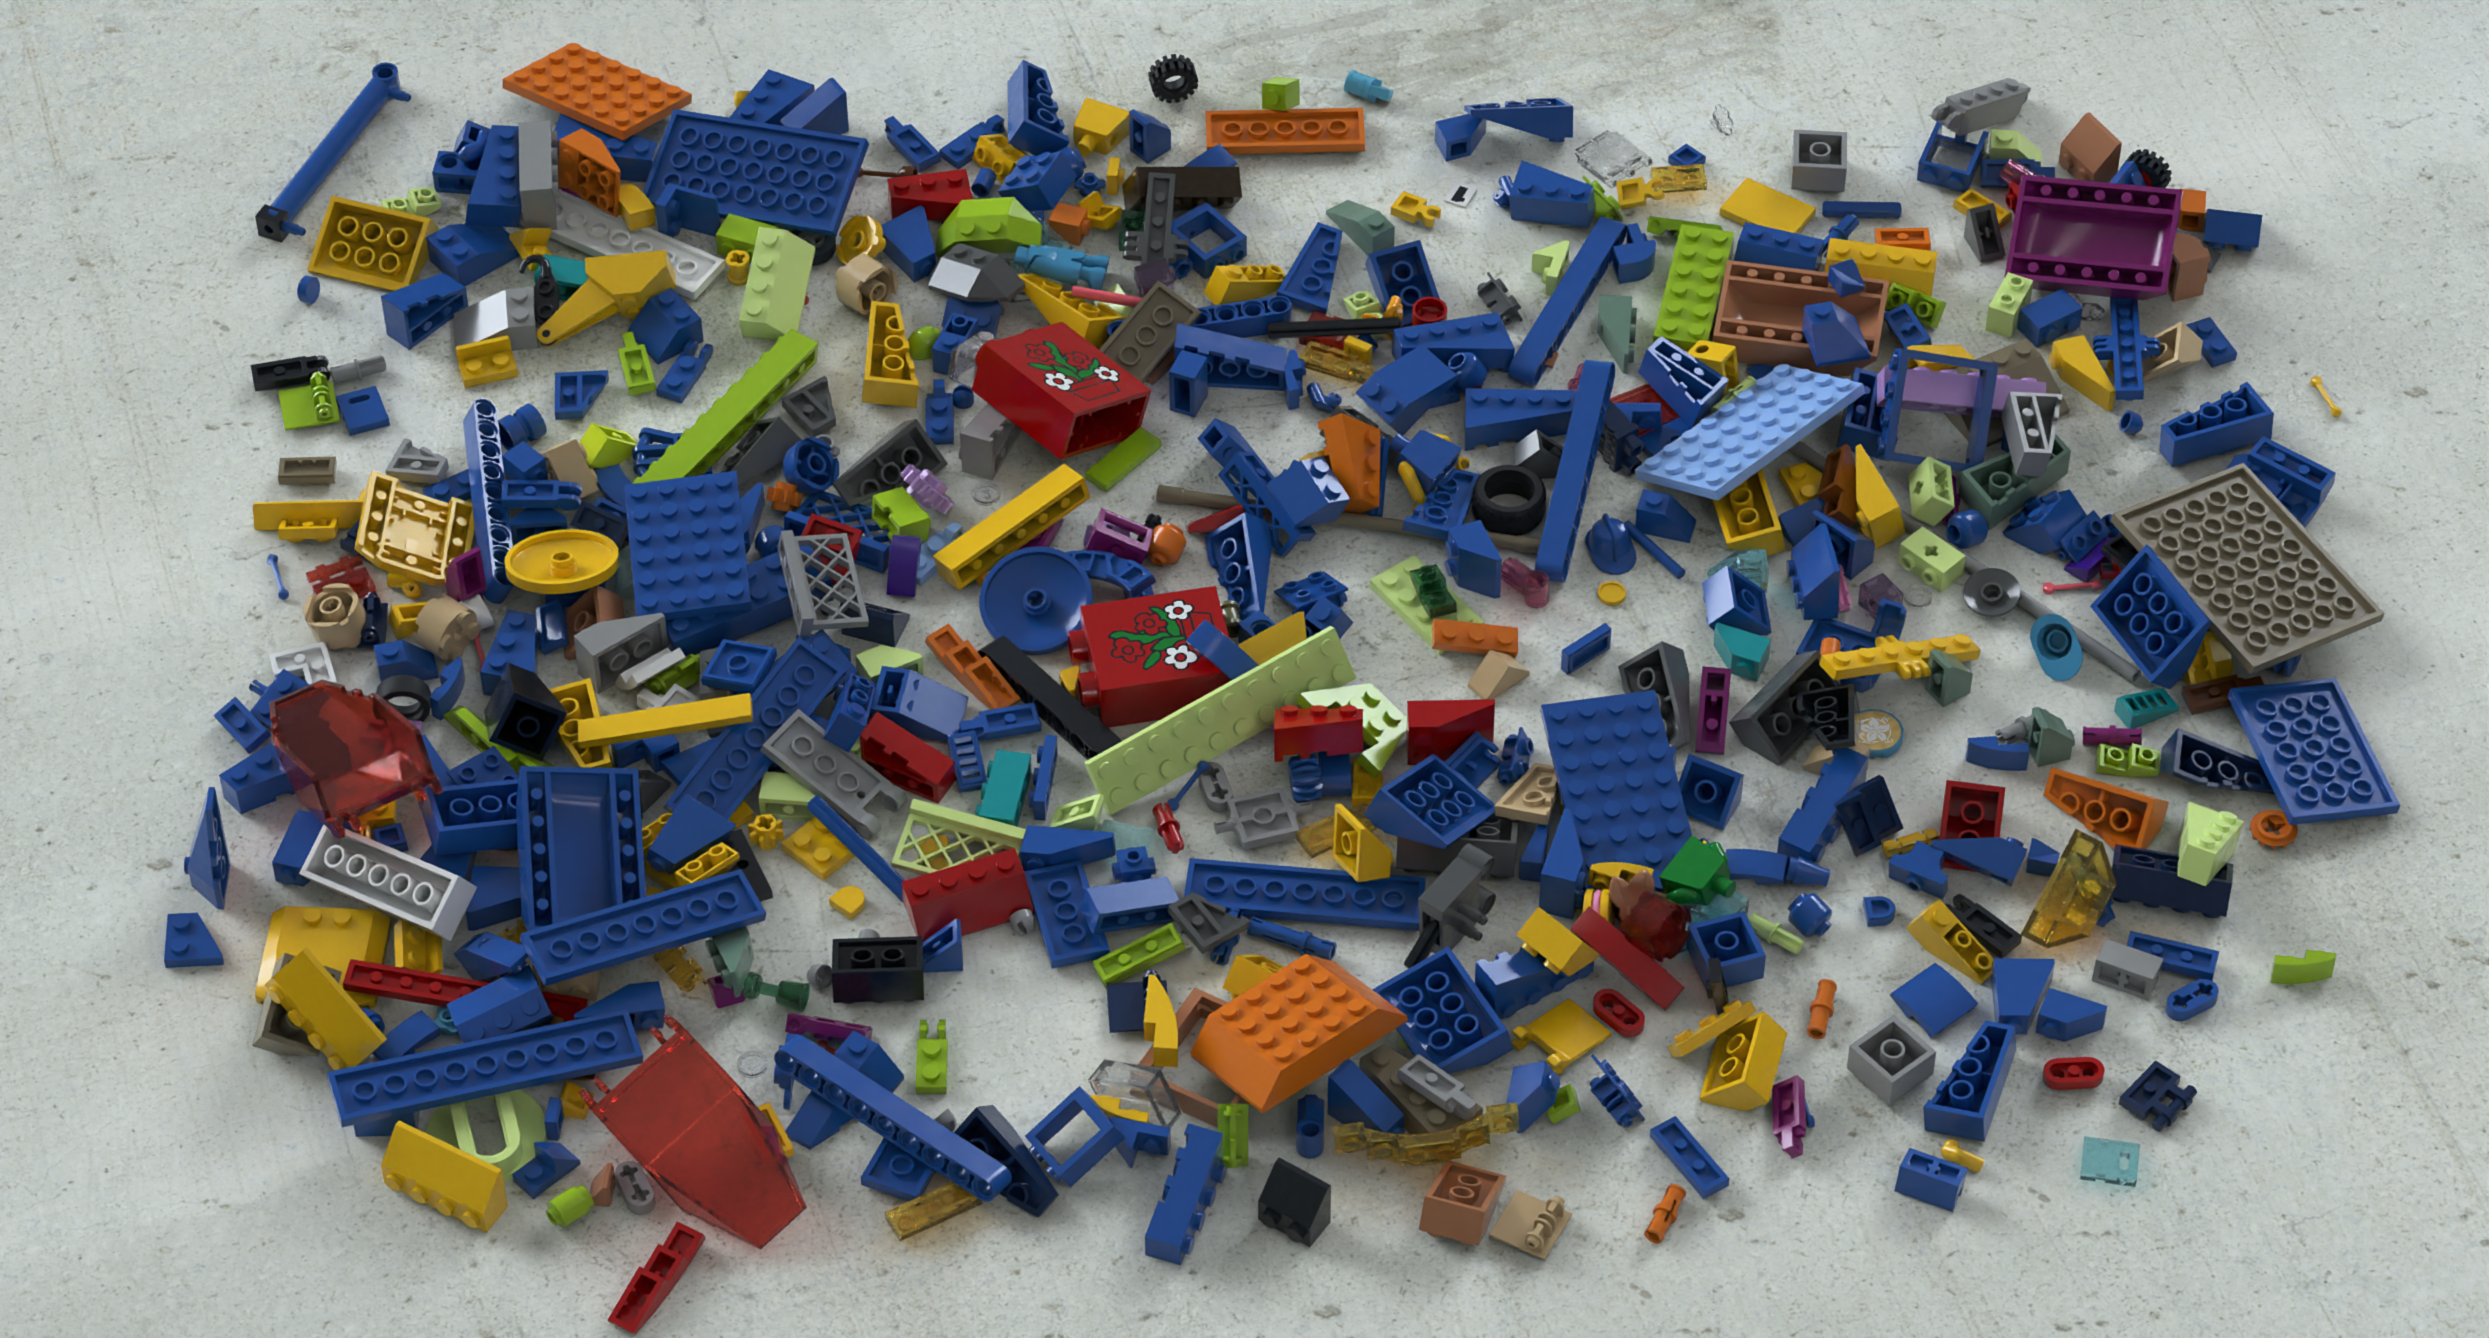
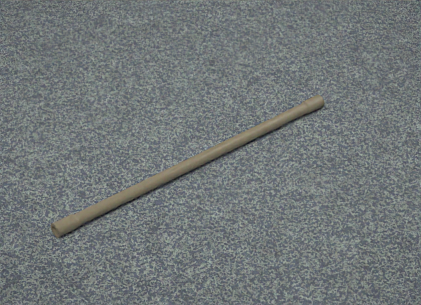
(1182, 496)

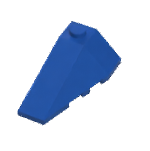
(1539, 116)
(1242, 560)
(821, 1119)

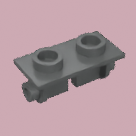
(1494, 292)

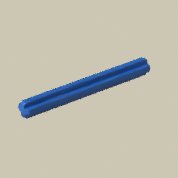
(856, 845)

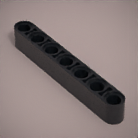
(1052, 701)

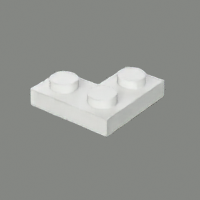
(307, 661)

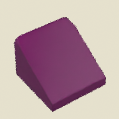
(722, 996)

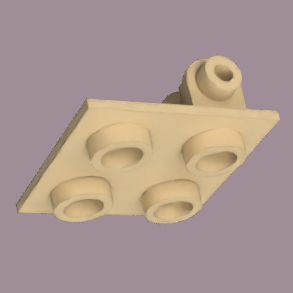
(1531, 1223)

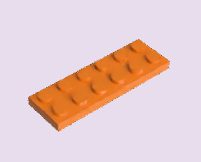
(1286, 130)

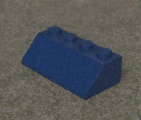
(2153, 880)

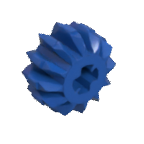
(1305, 778)

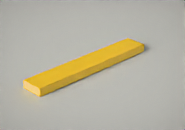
(665, 720)

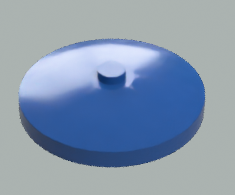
(1035, 599)

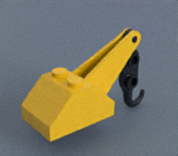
(613, 286)

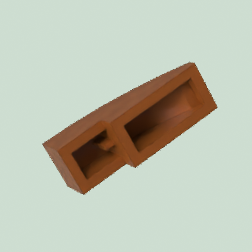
(1839, 486)

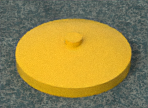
(562, 561)

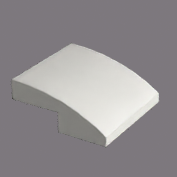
(649, 668)

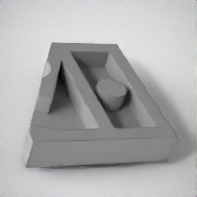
(417, 464)

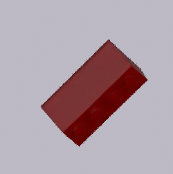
(975, 892)

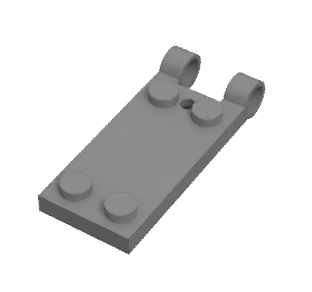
(832, 773)

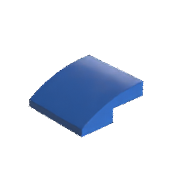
(1934, 999)

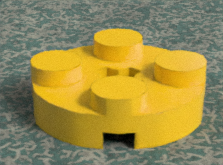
(871, 242)

